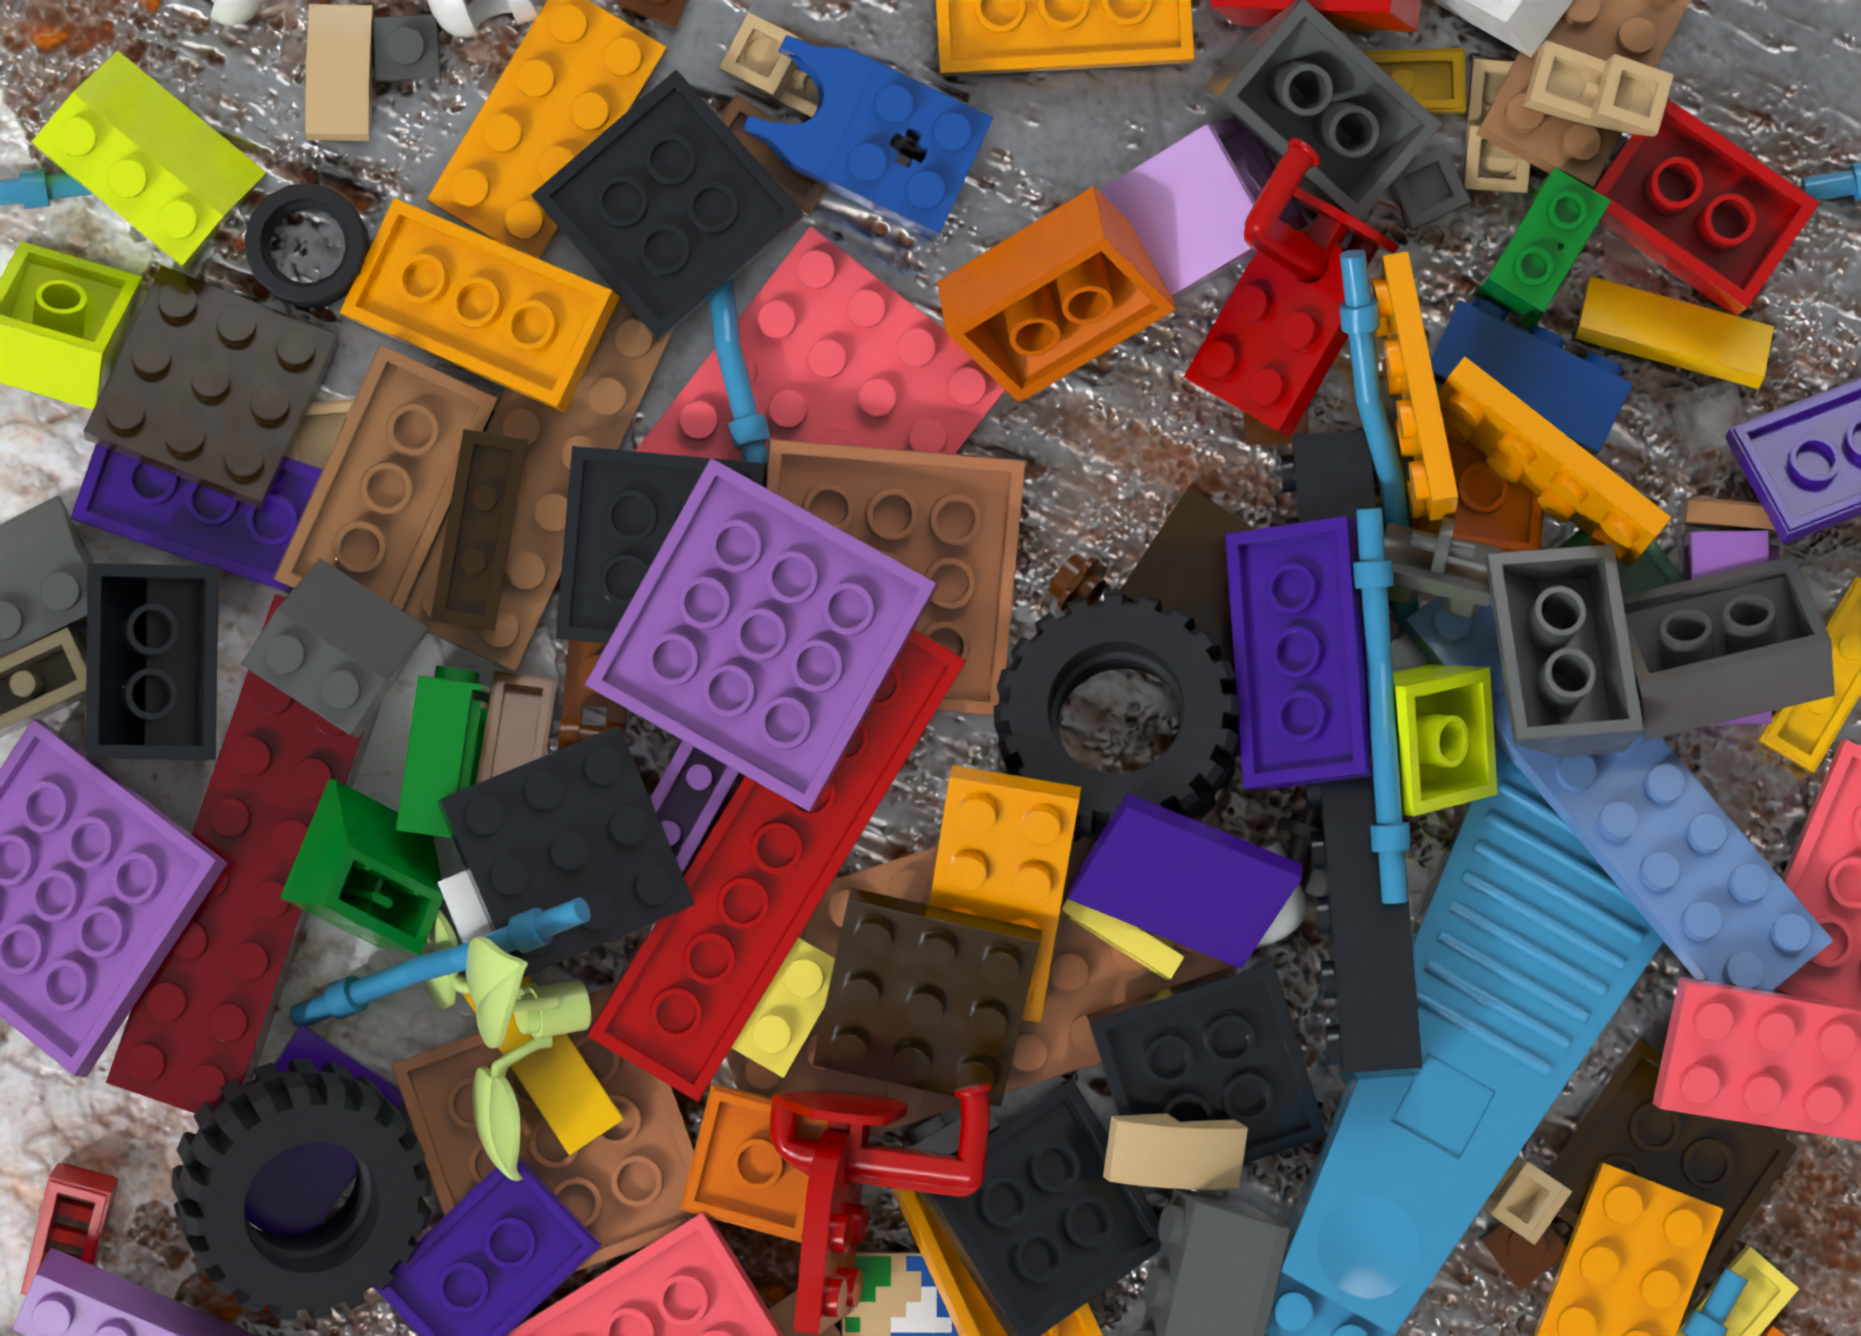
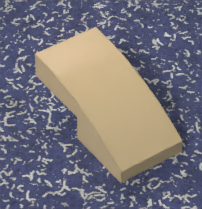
(758, 64)
(339, 72)
(1598, 92)
(1484, 162)
(1175, 1154)
(1526, 1200)

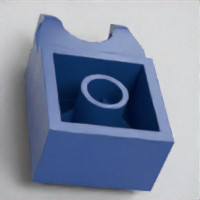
(852, 133)

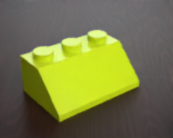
(149, 159)

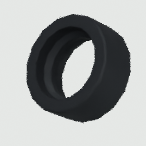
(268, 216)

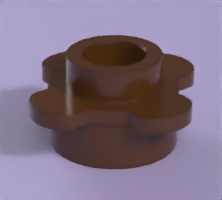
(1078, 579)

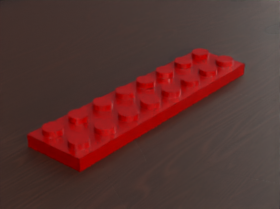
(758, 889)

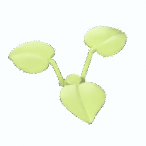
(542, 1010)

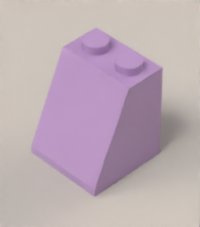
(1195, 203)

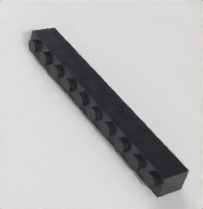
(1369, 940)

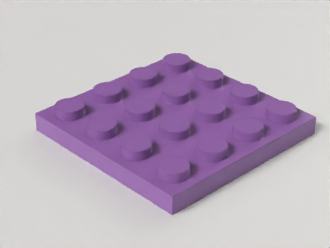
(761, 635)
(87, 896)

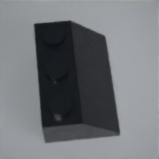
(151, 662)

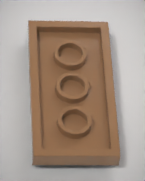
(1597, 28)
(387, 477)

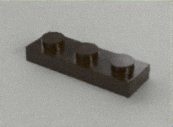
(479, 530)

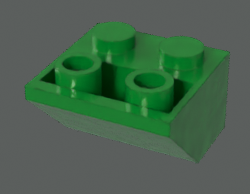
(366, 872)

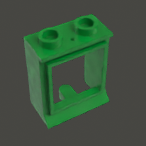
(1543, 248)
(441, 746)

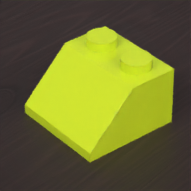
(62, 323)
(1444, 736)

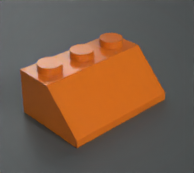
(1054, 295)

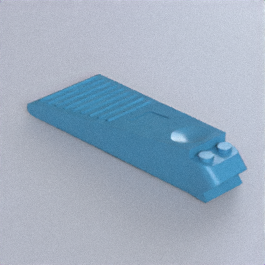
(1514, 982)

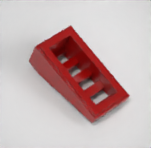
(81, 1184)

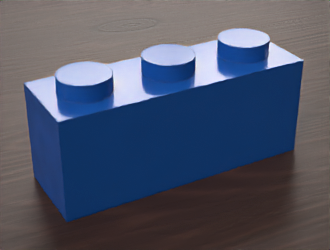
(1564, 389)

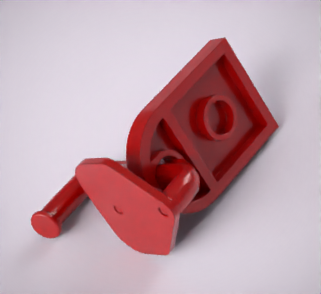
(1284, 312)
(840, 1167)

